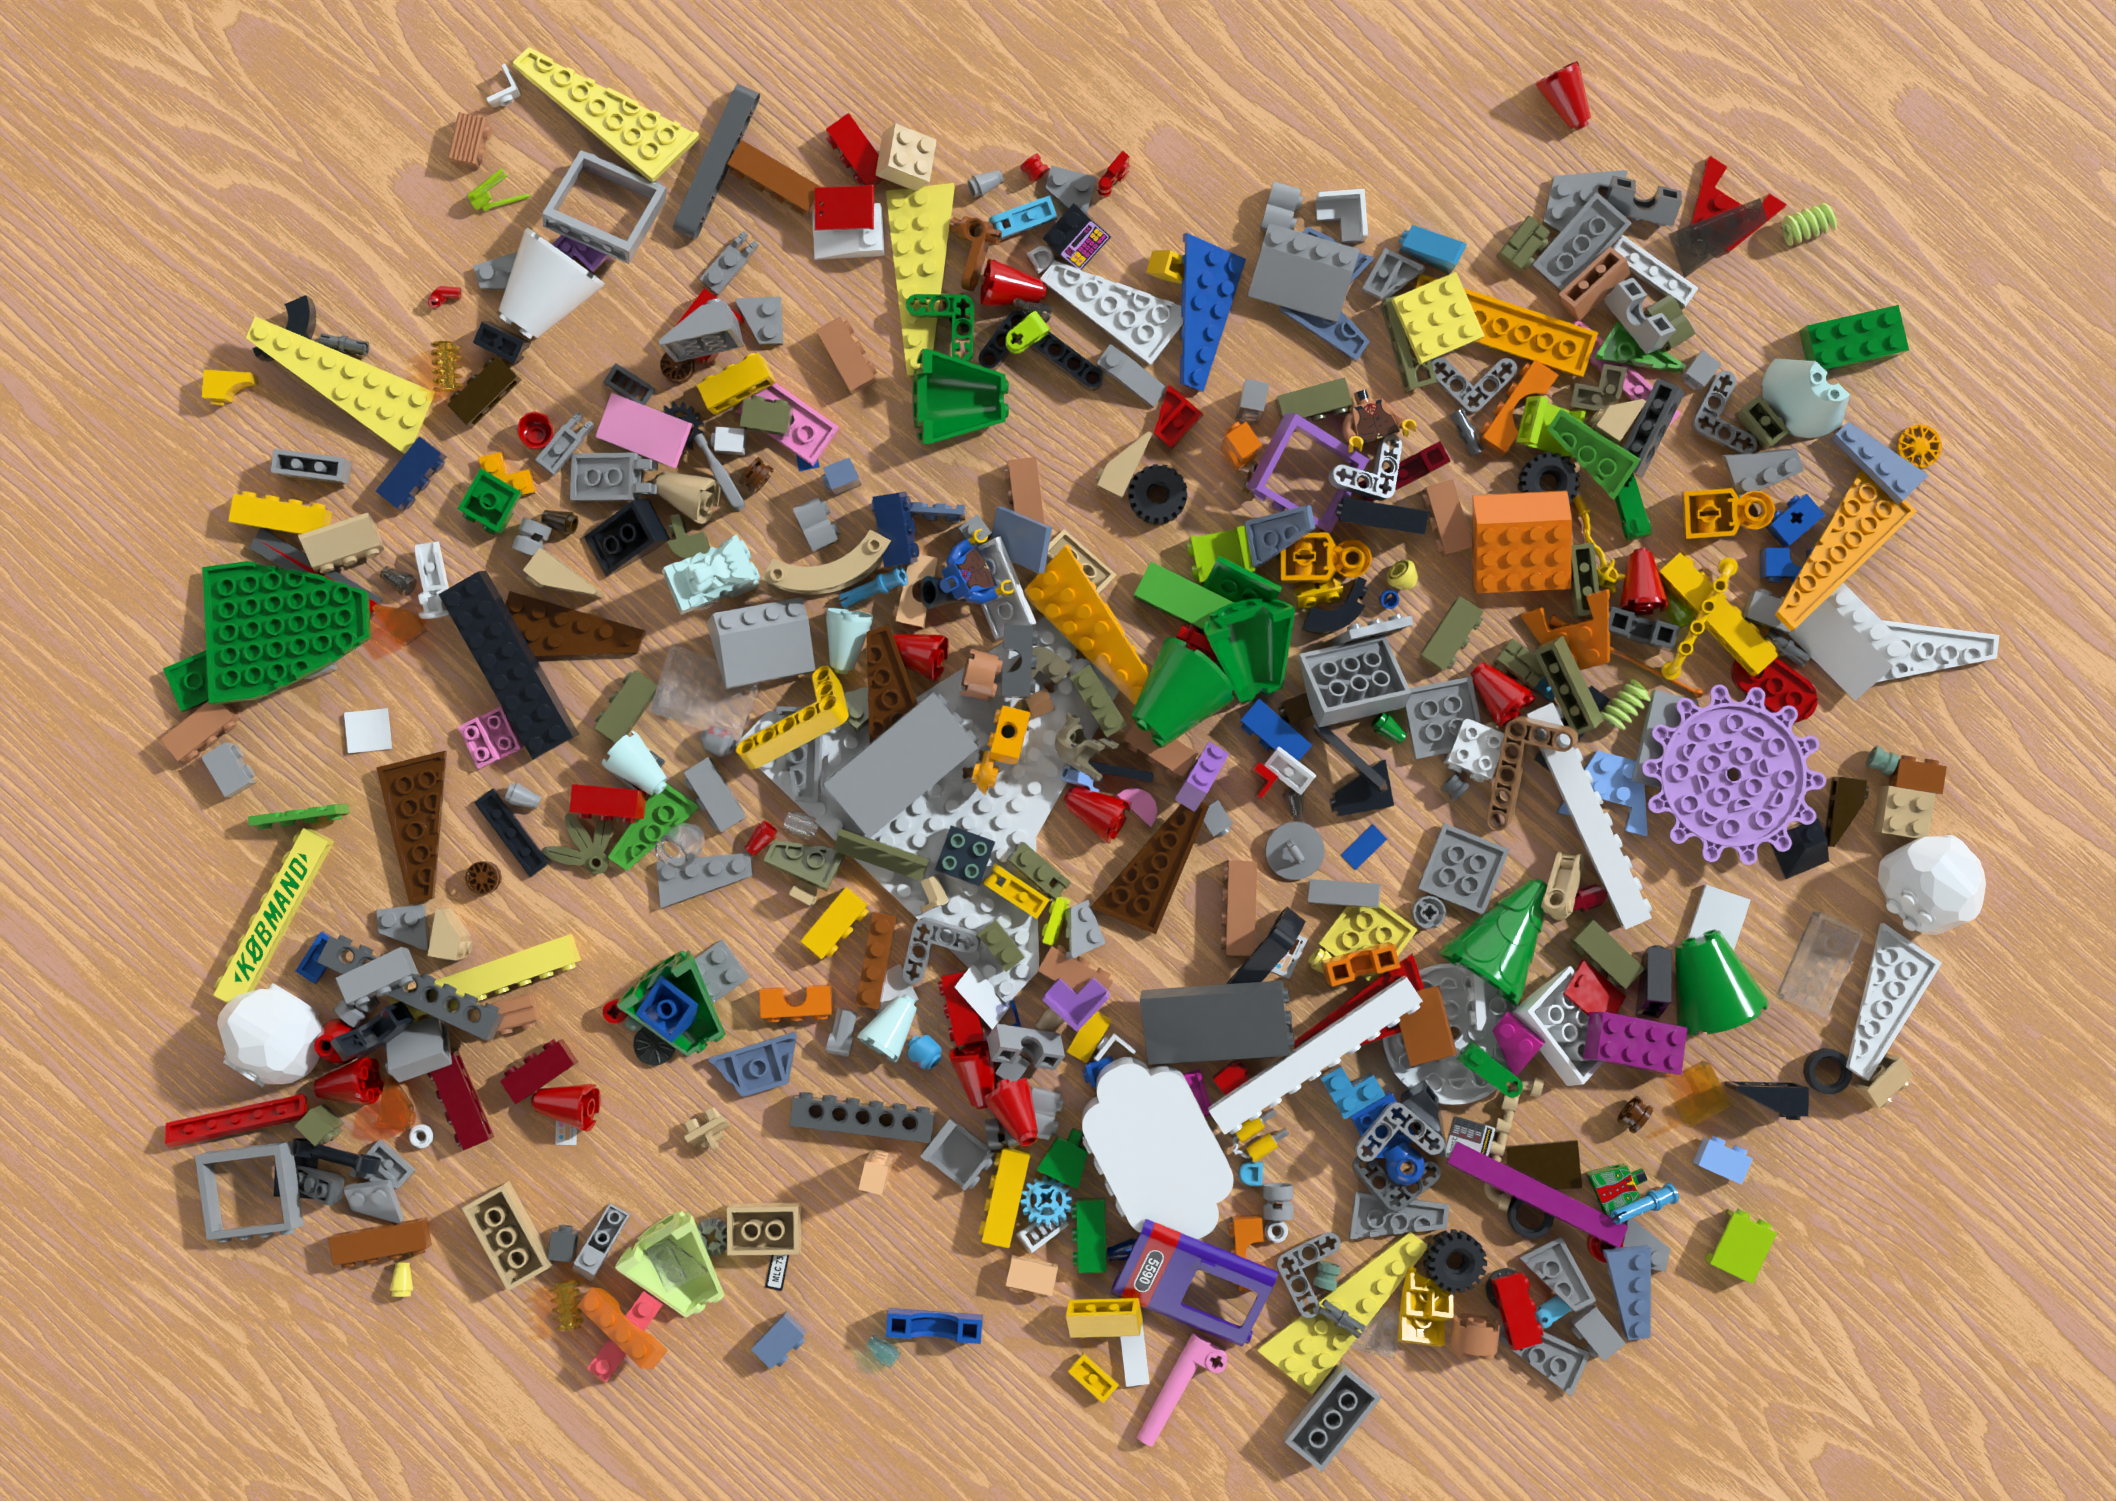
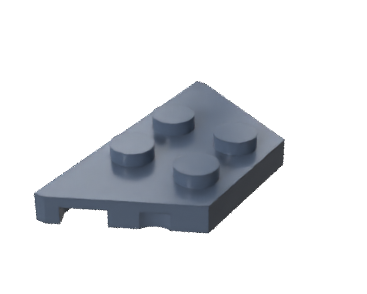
(758, 1065)

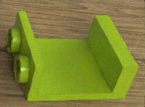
(1534, 424)
(1228, 544)
(1742, 1246)

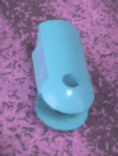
(1551, 1311)

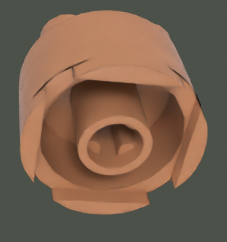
(980, 675)
(1475, 1335)

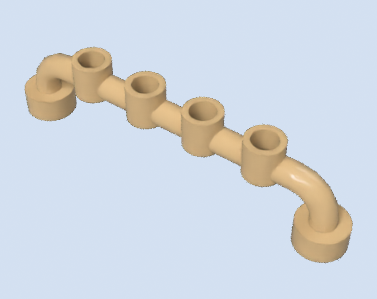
(1503, 1127)

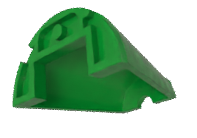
(955, 397)
(1252, 644)
(1180, 692)
(685, 975)
(1714, 986)

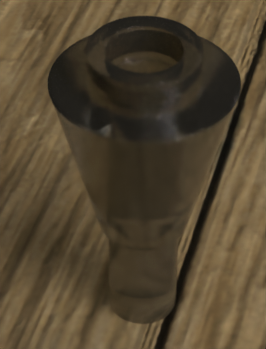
(1028, 307)
(1294, 803)

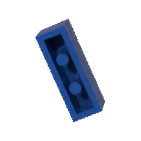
(1273, 731)

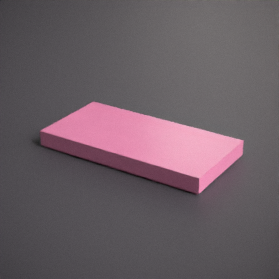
(643, 430)
(808, 430)

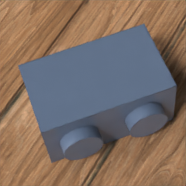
(841, 476)
(779, 1340)

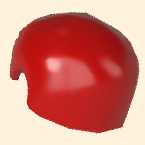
(535, 430)

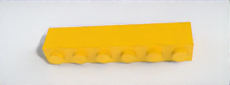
(1726, 622)

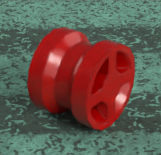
(1034, 168)
(619, 1014)

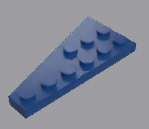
(1207, 296)

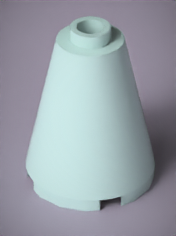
(846, 637)
(635, 764)
(890, 1028)

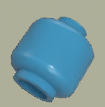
(924, 1052)

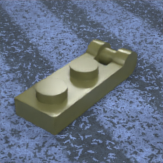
(1038, 870)

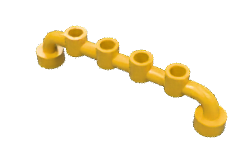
(1726, 568)

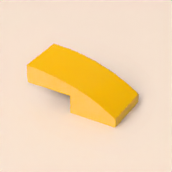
(1089, 1037)

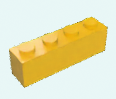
(277, 515)
(1006, 1196)

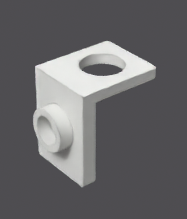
(507, 95)
(1105, 1043)

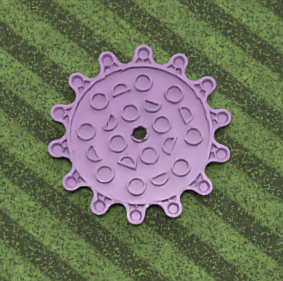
(1769, 769)

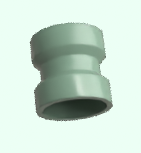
(1882, 760)
(1326, 1275)

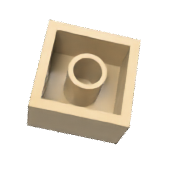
(906, 157)
(1903, 812)

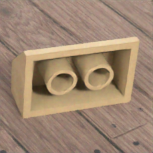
(342, 543)
(1093, 567)

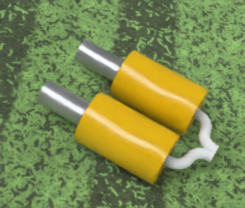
(1263, 1145)

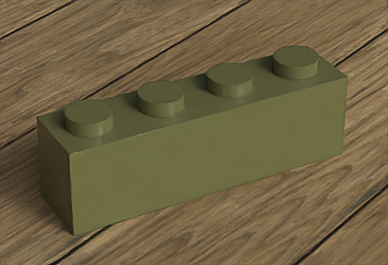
(1568, 685)

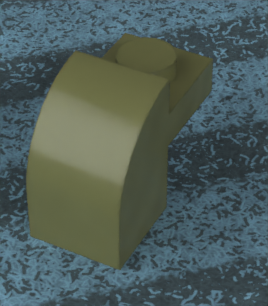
(685, 545)

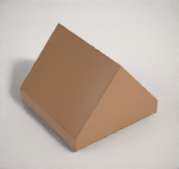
(1040, 703)

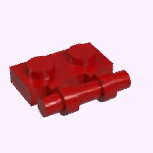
(1115, 172)

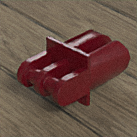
(1590, 897)

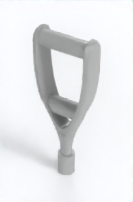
(721, 475)

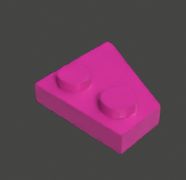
(1516, 1042)

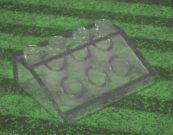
(695, 694)

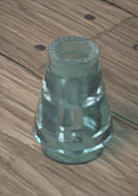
(883, 1351)

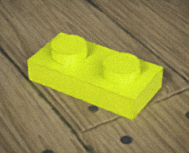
(1058, 912)

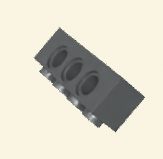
(1653, 423)

